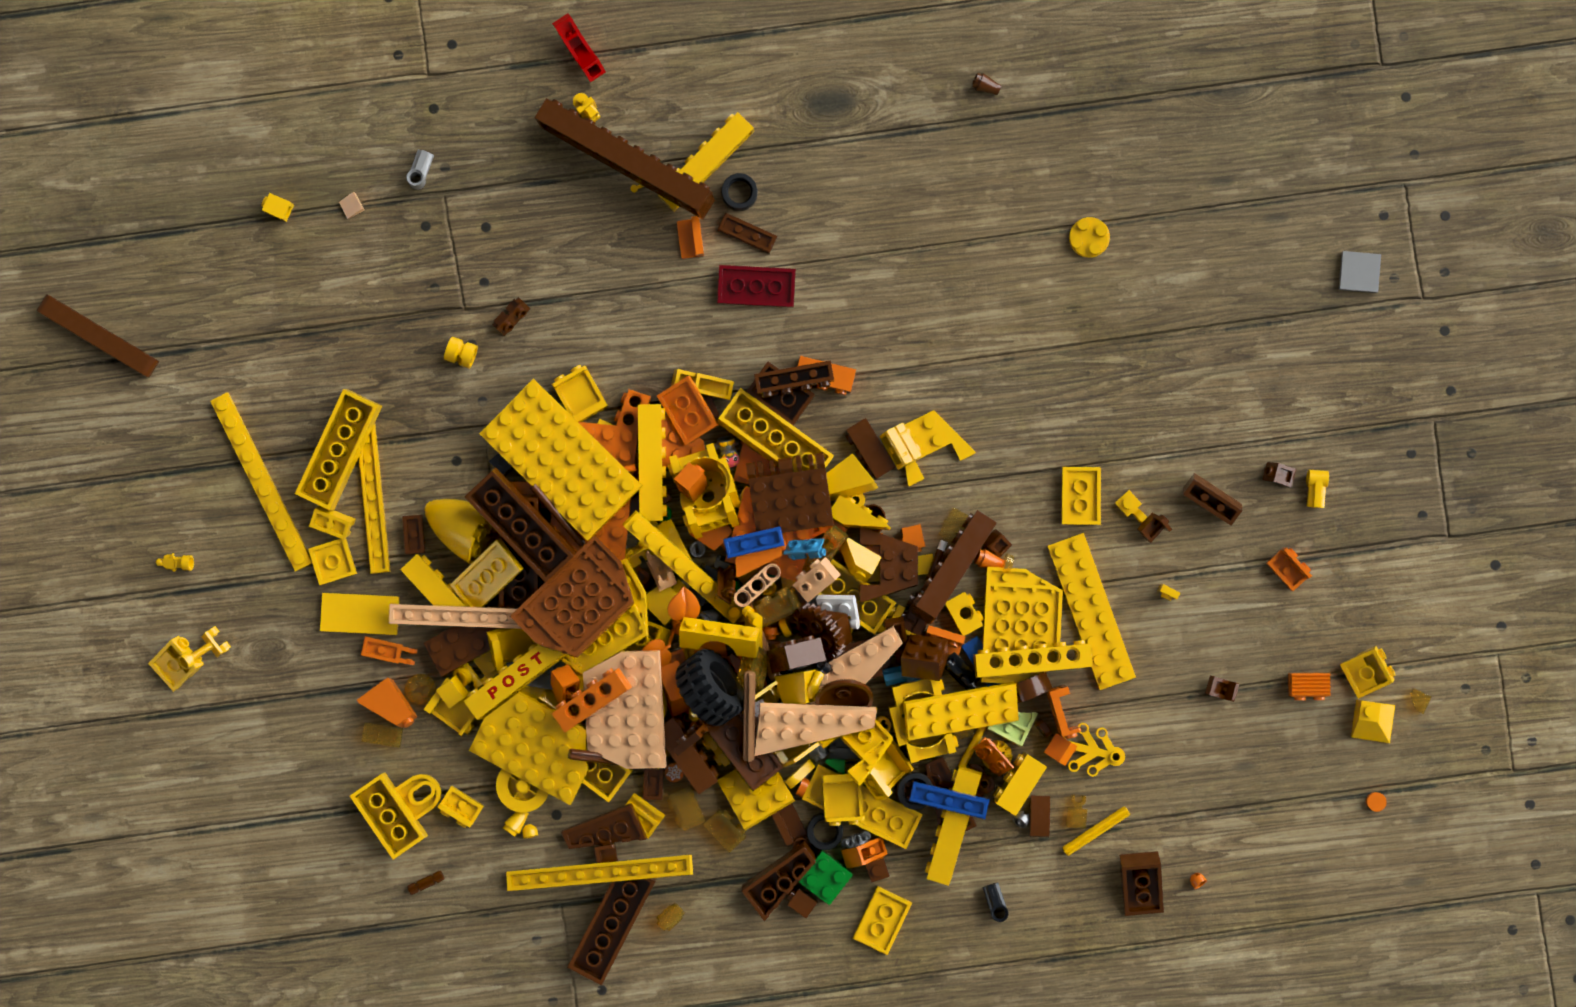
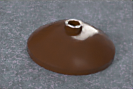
(844, 693)

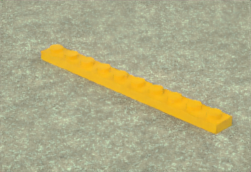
(261, 481)
(599, 873)

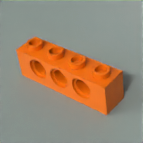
(568, 719)

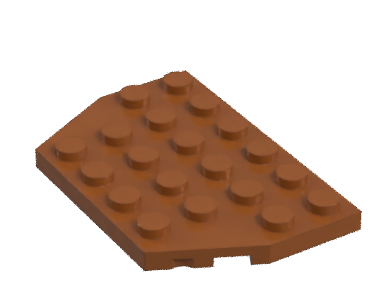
(577, 601)

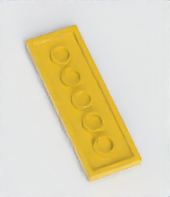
(961, 711)
(881, 817)

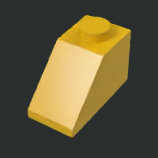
(859, 560)

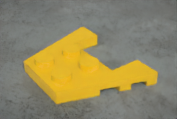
(931, 435)
(868, 746)

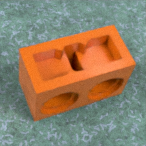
(627, 409)

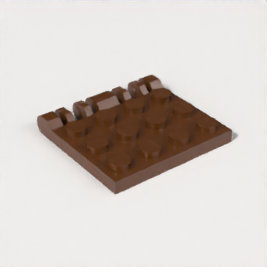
(790, 498)

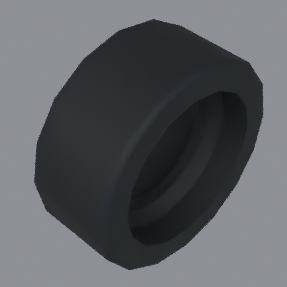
(739, 177)
(900, 789)
(820, 845)

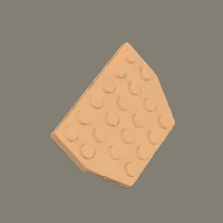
(632, 725)

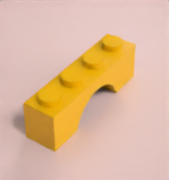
(740, 638)

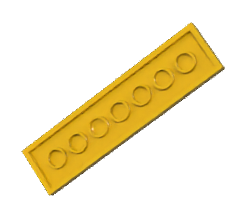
(1091, 610)

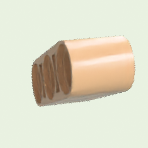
(752, 593)

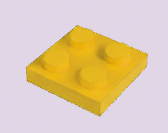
(332, 561)

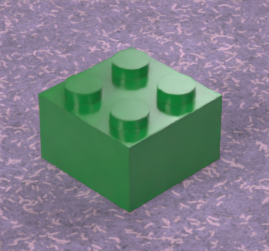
(826, 877)

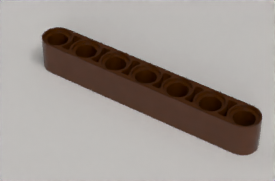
(97, 335)

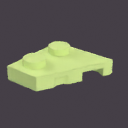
(1017, 730)

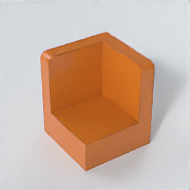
(1060, 749)

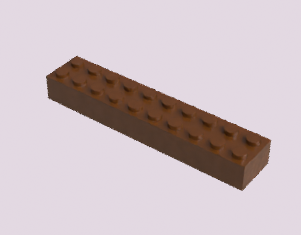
(624, 158)

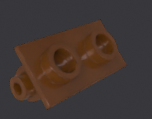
(506, 323)
(726, 584)

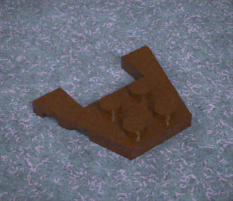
(897, 565)

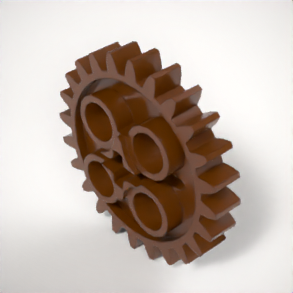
(813, 621)

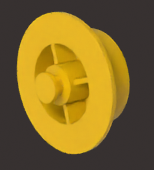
(518, 794)

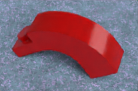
(579, 48)

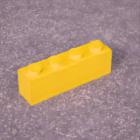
(430, 582)

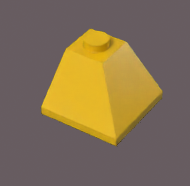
(1372, 721)

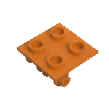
(993, 757)

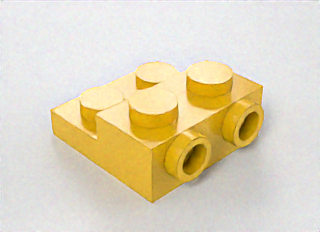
(168, 666)
(1368, 671)

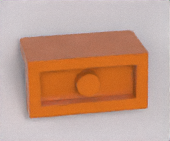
(690, 238)

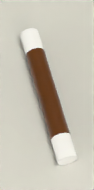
(939, 553)

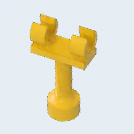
(187, 660)

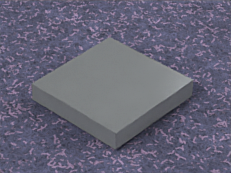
(1359, 272)

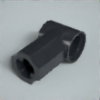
(995, 900)

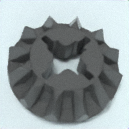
(855, 840)

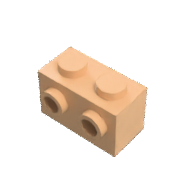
(816, 579)

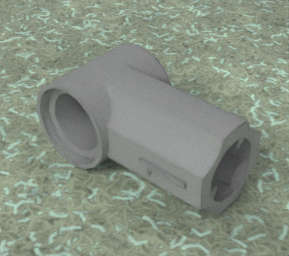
(420, 167)

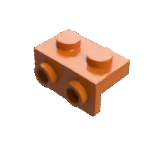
(1289, 568)

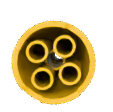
(460, 527)

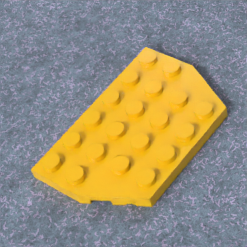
(1019, 612)
(622, 634)
(532, 746)

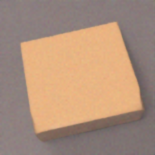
(351, 205)

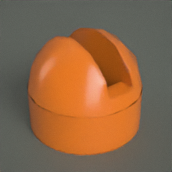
(1197, 880)

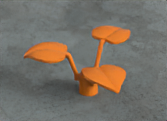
(682, 605)

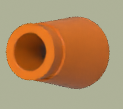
(987, 559)

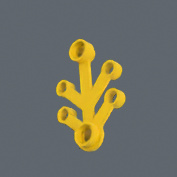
(1092, 751)

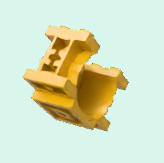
(722, 508)
(924, 747)

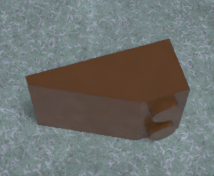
(1141, 883)

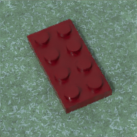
(756, 286)

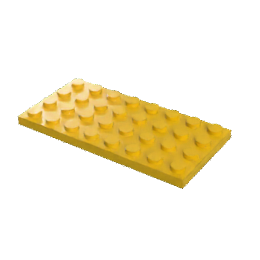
(561, 459)

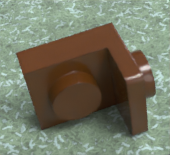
(1279, 474)

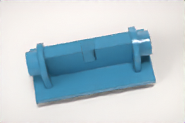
(798, 548)

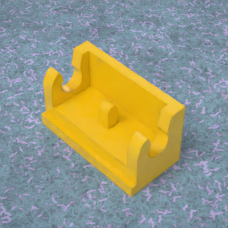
(332, 522)

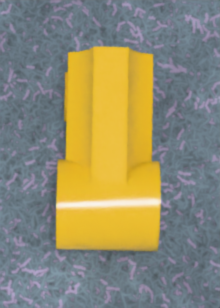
(1317, 482)

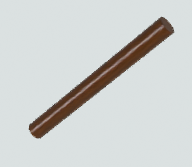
(552, 509)

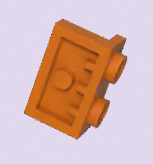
(955, 640)

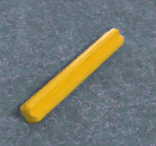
(1096, 831)

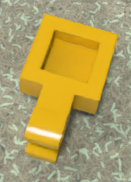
(1129, 505)

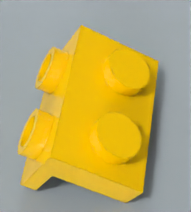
(460, 807)

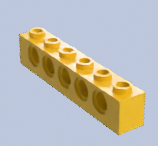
(1082, 659)

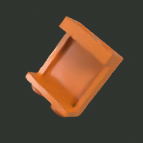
(1058, 714)

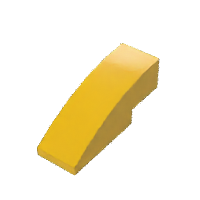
(706, 384)

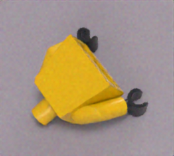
(800, 686)

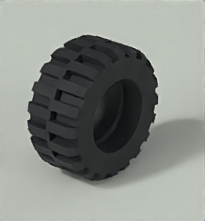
(710, 687)

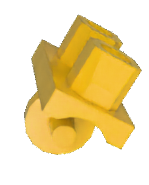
(586, 107)

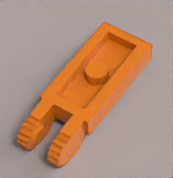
(386, 650)

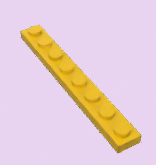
(680, 564)

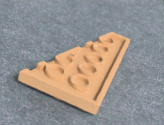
(863, 660)
(793, 725)

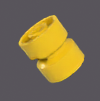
(459, 352)

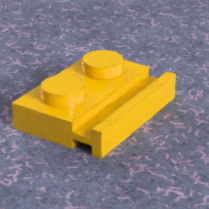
(647, 814)

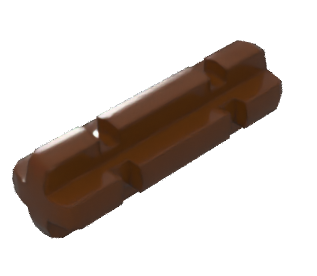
(425, 882)

